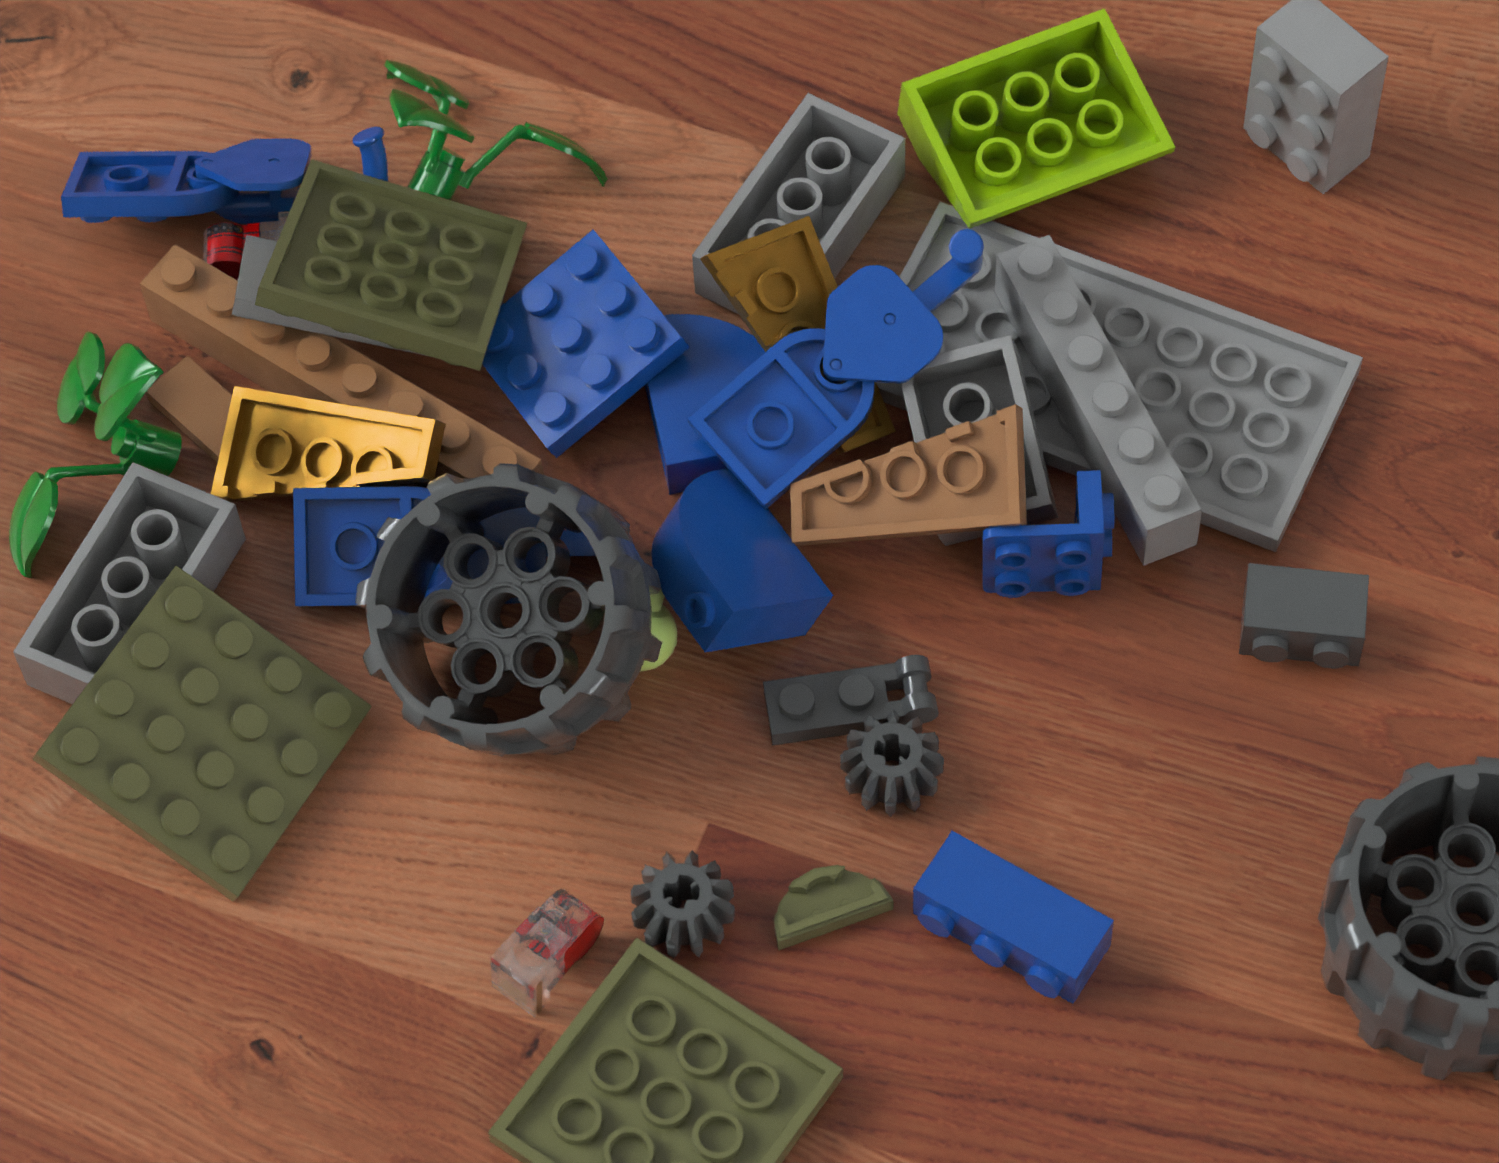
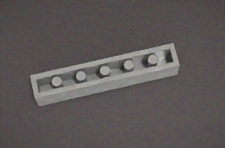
(1097, 400)

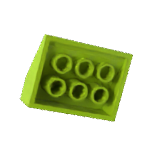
(1032, 119)

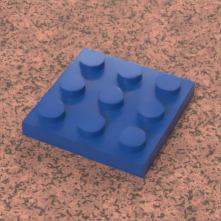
(578, 343)

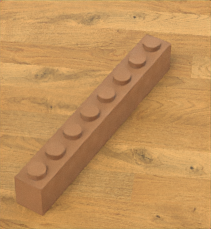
(197, 307)

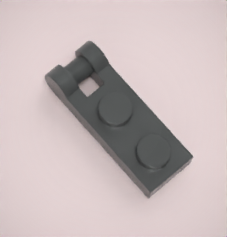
(843, 699)

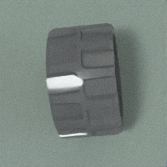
(405, 619)
(1378, 976)

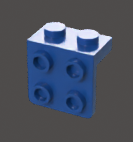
(1053, 555)

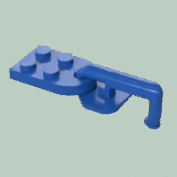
(198, 182)
(787, 417)
(340, 543)

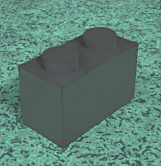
(1304, 615)

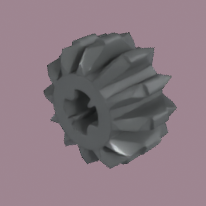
(889, 741)
(702, 914)

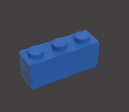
(1011, 918)

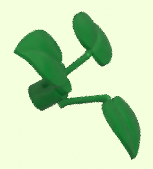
(440, 167)
(133, 440)

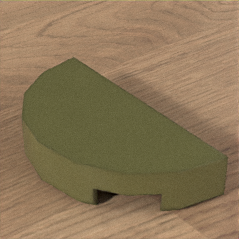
(826, 902)

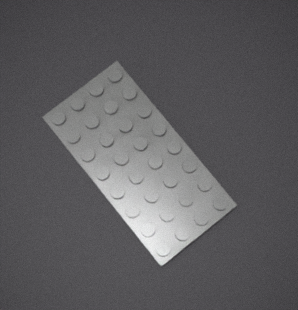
(1226, 390)

